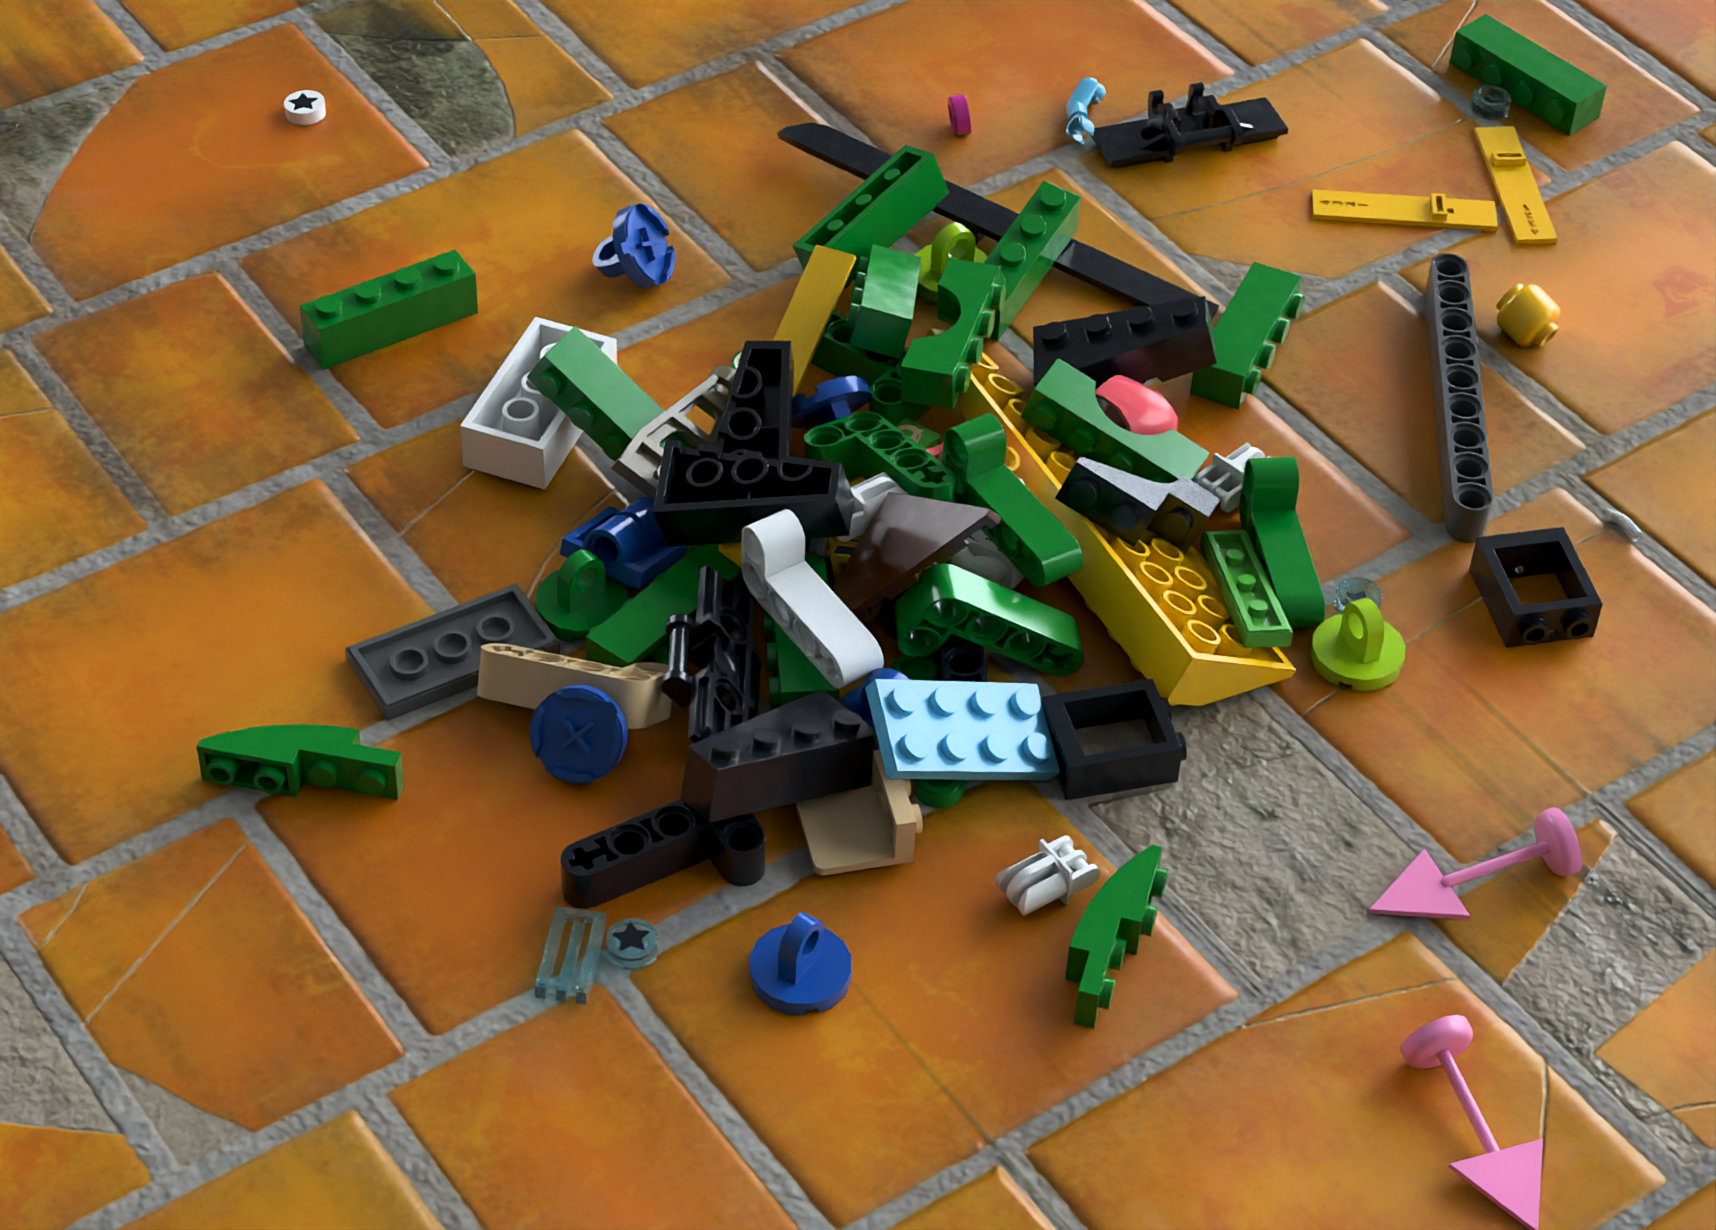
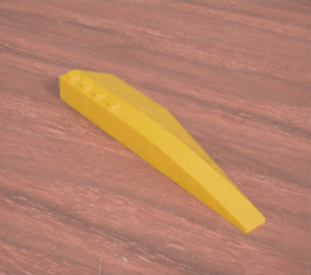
(1148, 595)

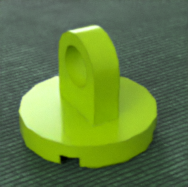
(937, 255)
(1358, 648)

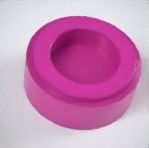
(959, 114)

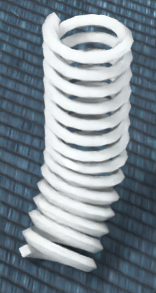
(1613, 517)

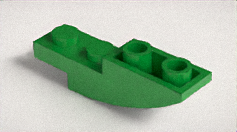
(288, 755)
(1110, 928)

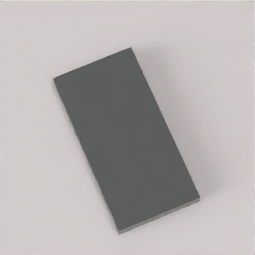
(443, 650)

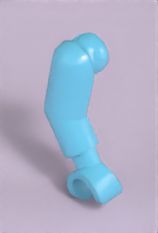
(1076, 111)

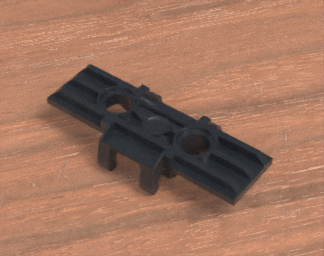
(1193, 126)
(729, 664)

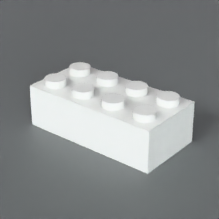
(514, 426)

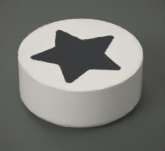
(305, 107)

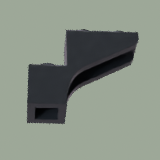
(1132, 504)

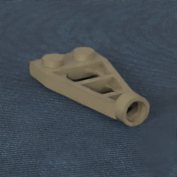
(643, 455)

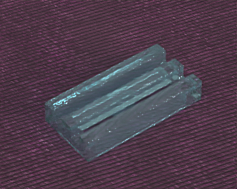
(564, 986)

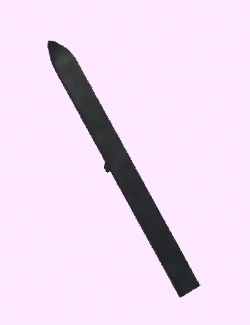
(992, 220)

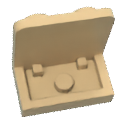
(861, 825)

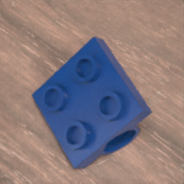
(626, 543)

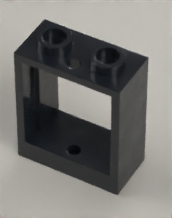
(1530, 554)
(1119, 769)

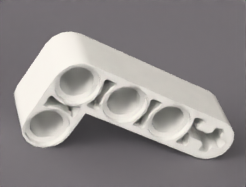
(803, 603)

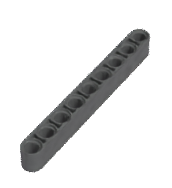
(1458, 399)

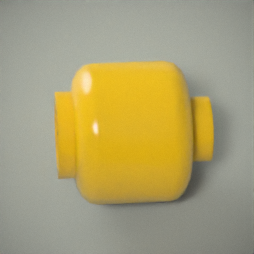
(1528, 315)

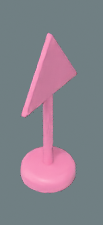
(1427, 893)
(1506, 1175)

